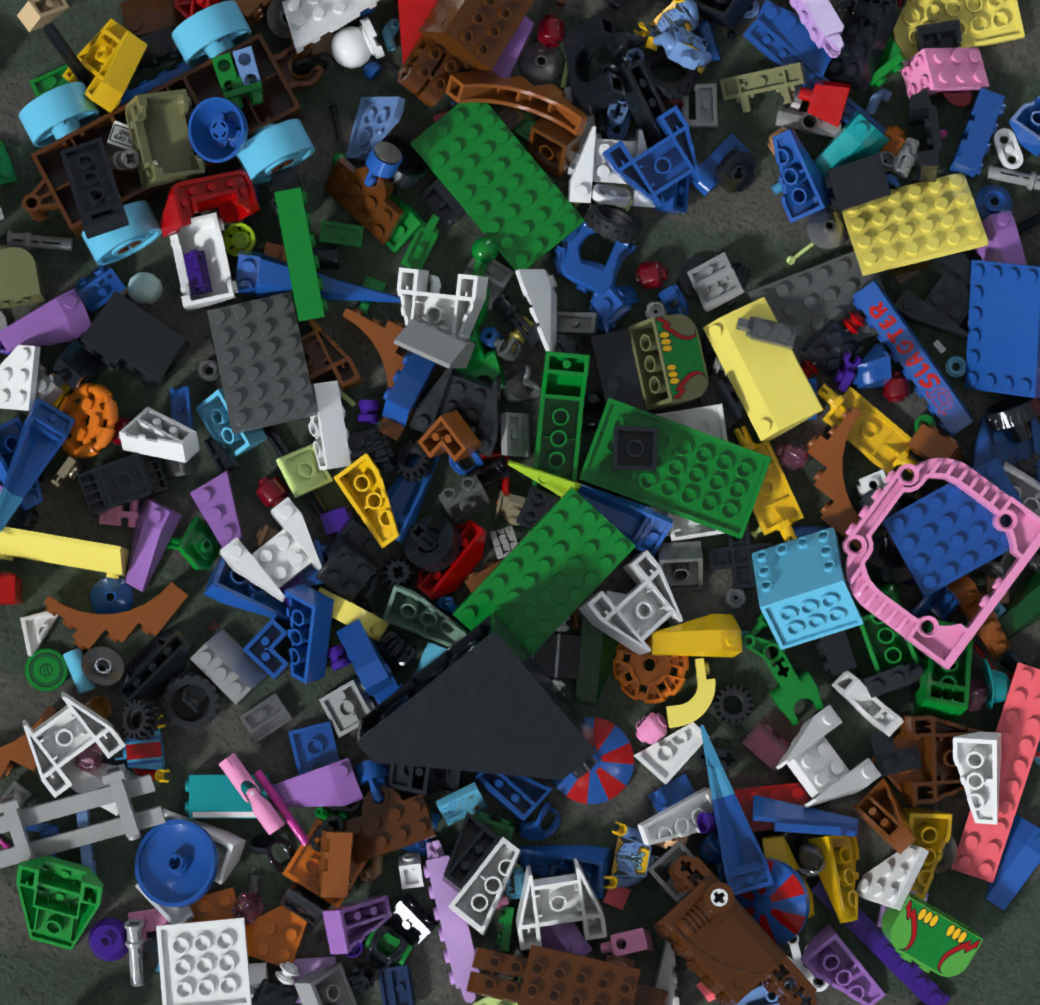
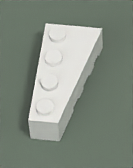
(484, 889)

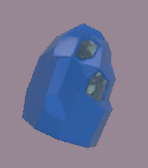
(673, 301)

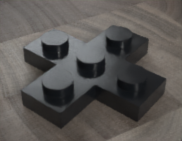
(737, 558)

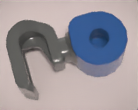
(495, 340)

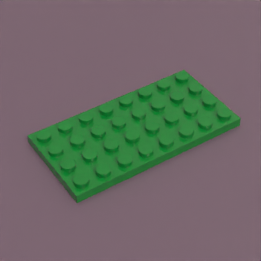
(497, 183)
(694, 472)
(548, 572)

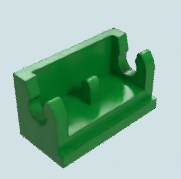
(388, 945)

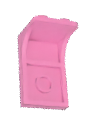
(945, 70)

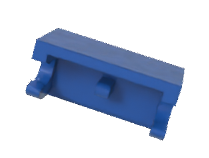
(181, 406)

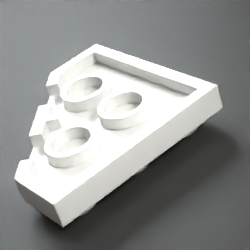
(19, 378)
(893, 878)

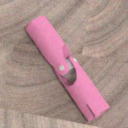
(261, 807)

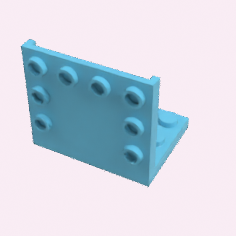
(804, 589)

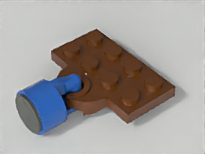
(367, 190)
(386, 818)

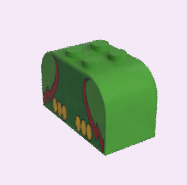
(930, 937)

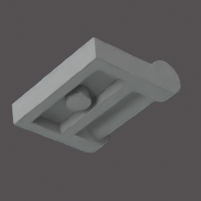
(704, 106)

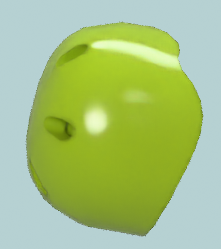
(240, 239)

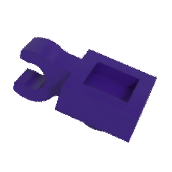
(845, 375)

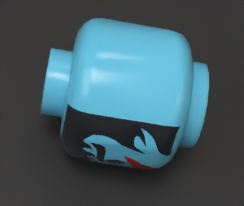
(515, 883)

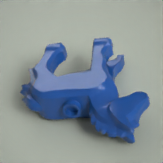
(591, 275)

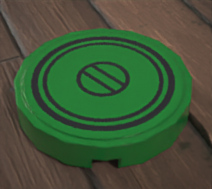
(46, 670)

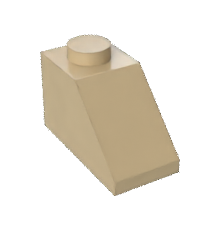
(41, 12)

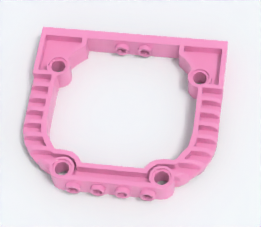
(1023, 533)

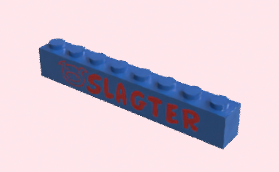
(913, 357)

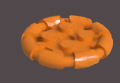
(99, 410)
(641, 676)

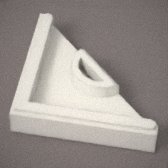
(36, 628)

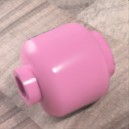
(651, 728)

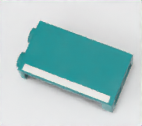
(217, 797)

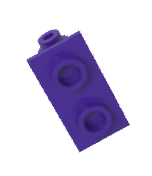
(197, 272)

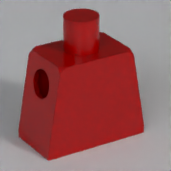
(827, 100)

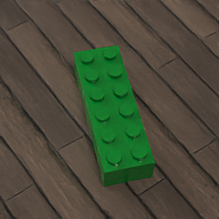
(299, 253)

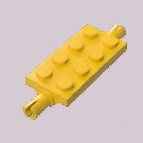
(872, 432)
(775, 504)

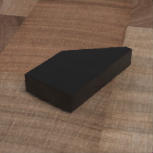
(221, 455)

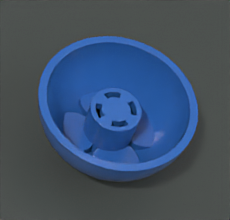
(217, 129)

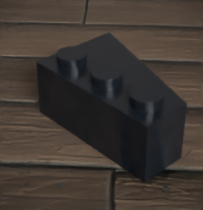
(160, 49)
(470, 851)

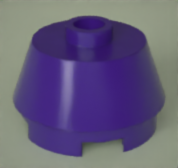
(108, 939)

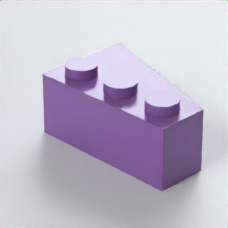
(219, 508)
(354, 921)

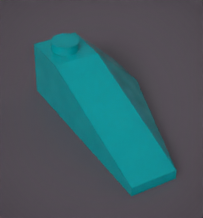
(853, 142)

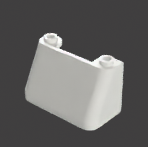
(205, 235)

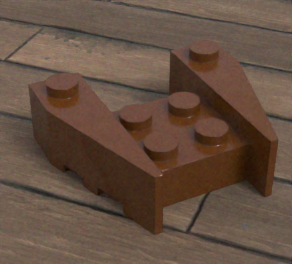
(325, 357)
(940, 770)

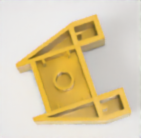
(110, 62)

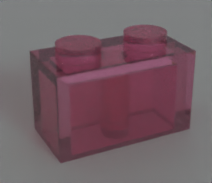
(765, 745)

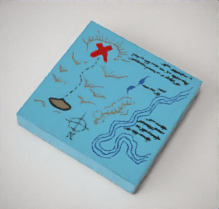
(455, 805)

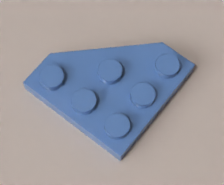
(372, 123)

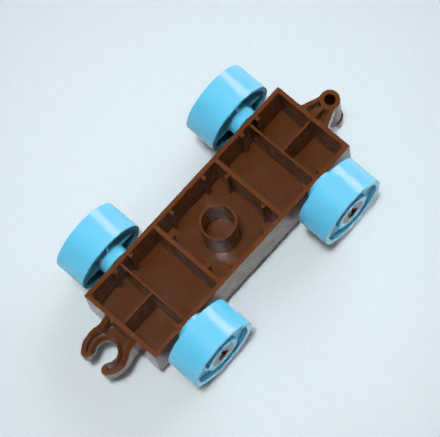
(69, 118)

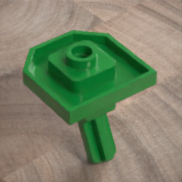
(197, 545)

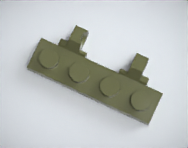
(747, 85)

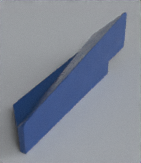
(798, 819)

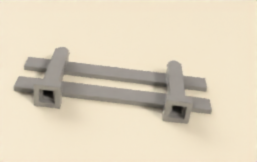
(117, 791)

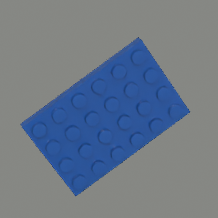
(949, 532)

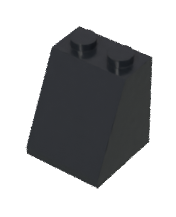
(857, 184)

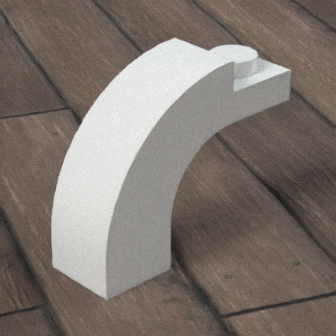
(870, 708)

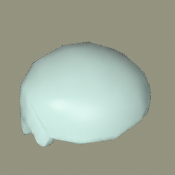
(144, 288)

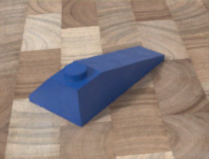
(873, 370)

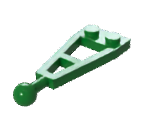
(408, 224)

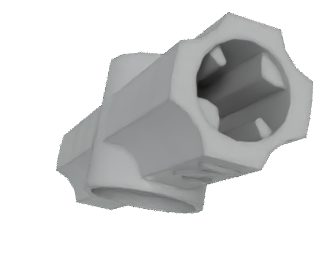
(794, 120)

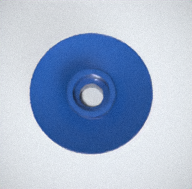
(121, 590)

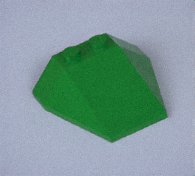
(57, 899)

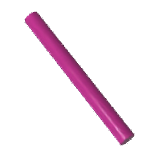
(281, 807)

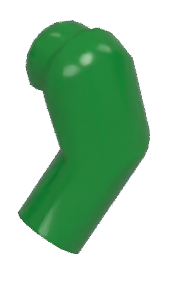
(323, 813)

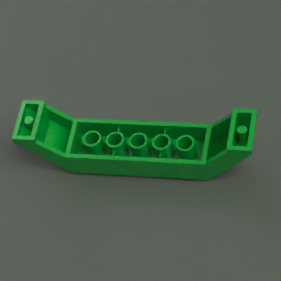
(560, 415)

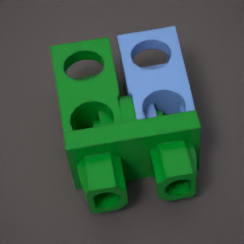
(243, 84)

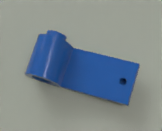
(707, 168)

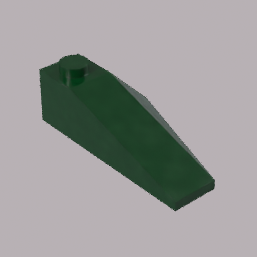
(1023, 608)
(594, 662)

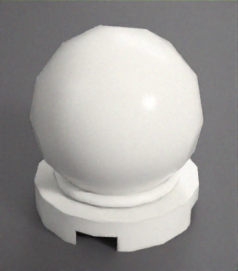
(355, 45)

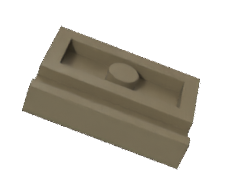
(67, 472)
(509, 507)

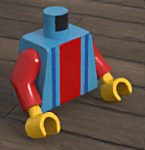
(145, 755)

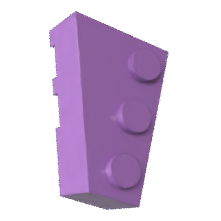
(509, 58)

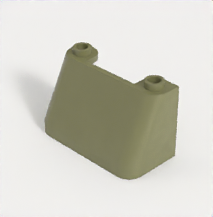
(161, 138)

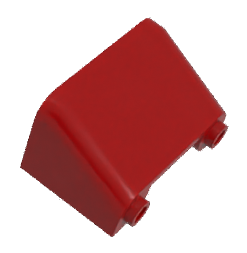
(227, 192)

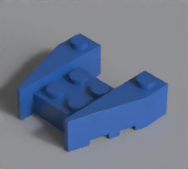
(659, 165)
(1000, 445)
(368, 662)

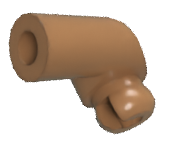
(373, 870)

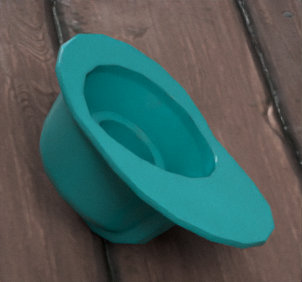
(997, 683)

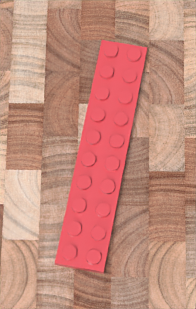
(1020, 734)

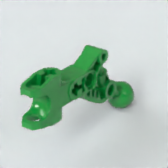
(482, 363)
(790, 686)

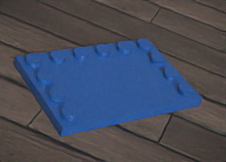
(1004, 329)

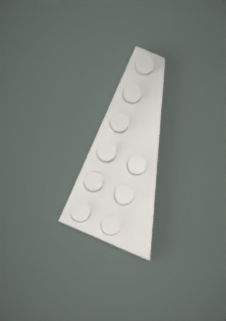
(314, 18)

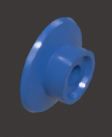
(990, 192)

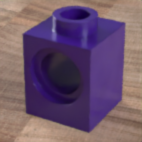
(335, 520)

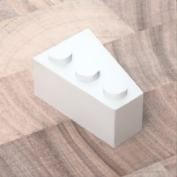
(159, 437)

